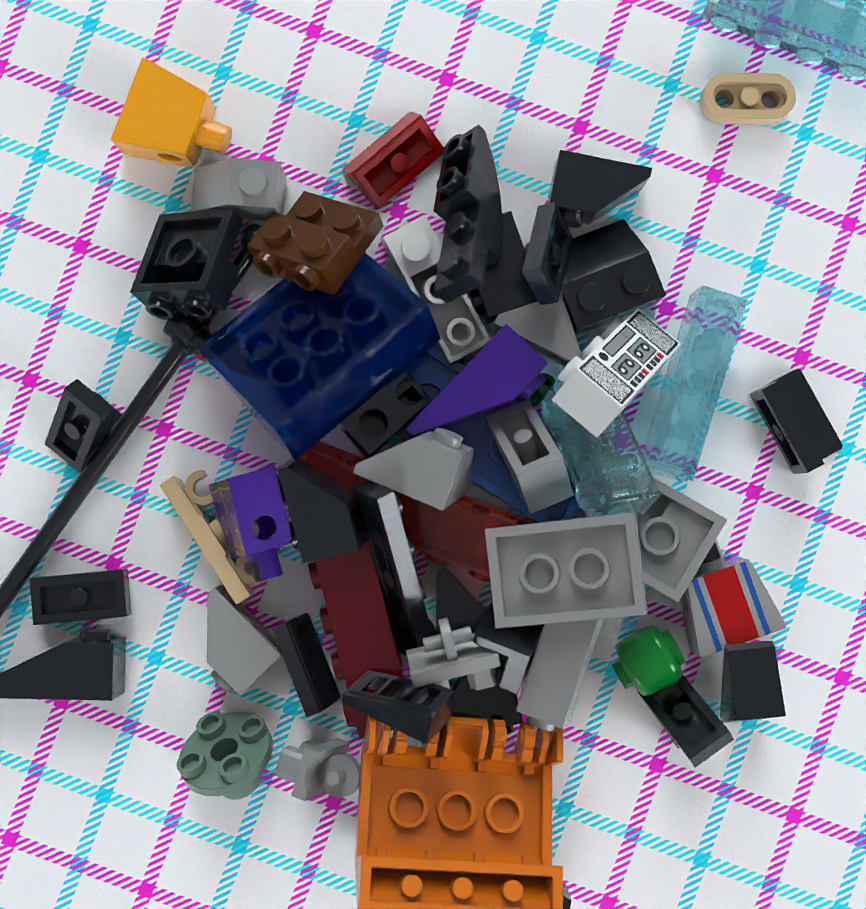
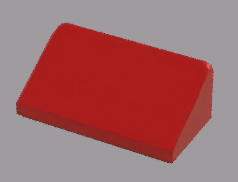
(394, 159)

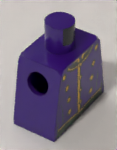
(248, 500)

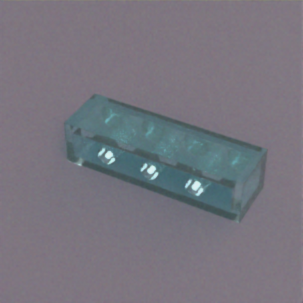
(812, 29)
(693, 383)

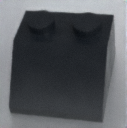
(608, 277)

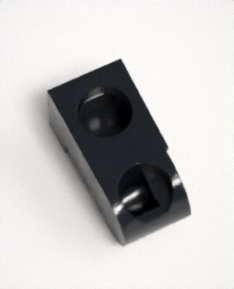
(385, 414)

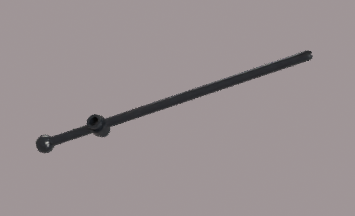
(185, 335)

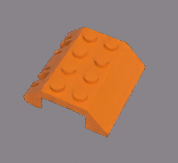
(457, 819)

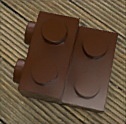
(314, 242)

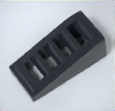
(396, 703)

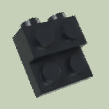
(189, 264)

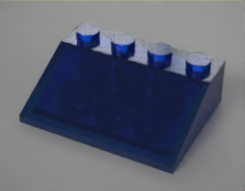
(317, 356)

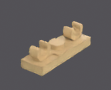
(209, 535)

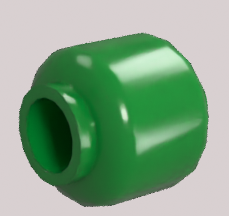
(648, 660)

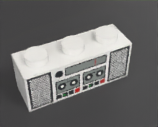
(613, 370)

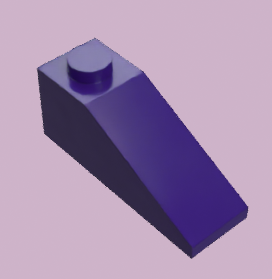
(487, 382)

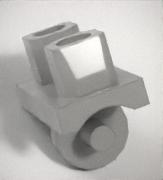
(452, 656)
(319, 769)

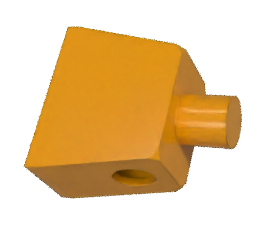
(168, 119)

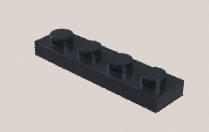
(392, 558)

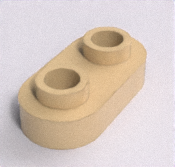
(744, 98)

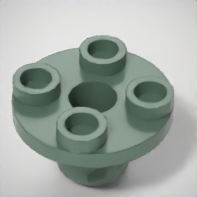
(226, 755)

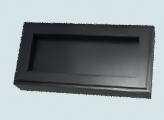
(307, 664)

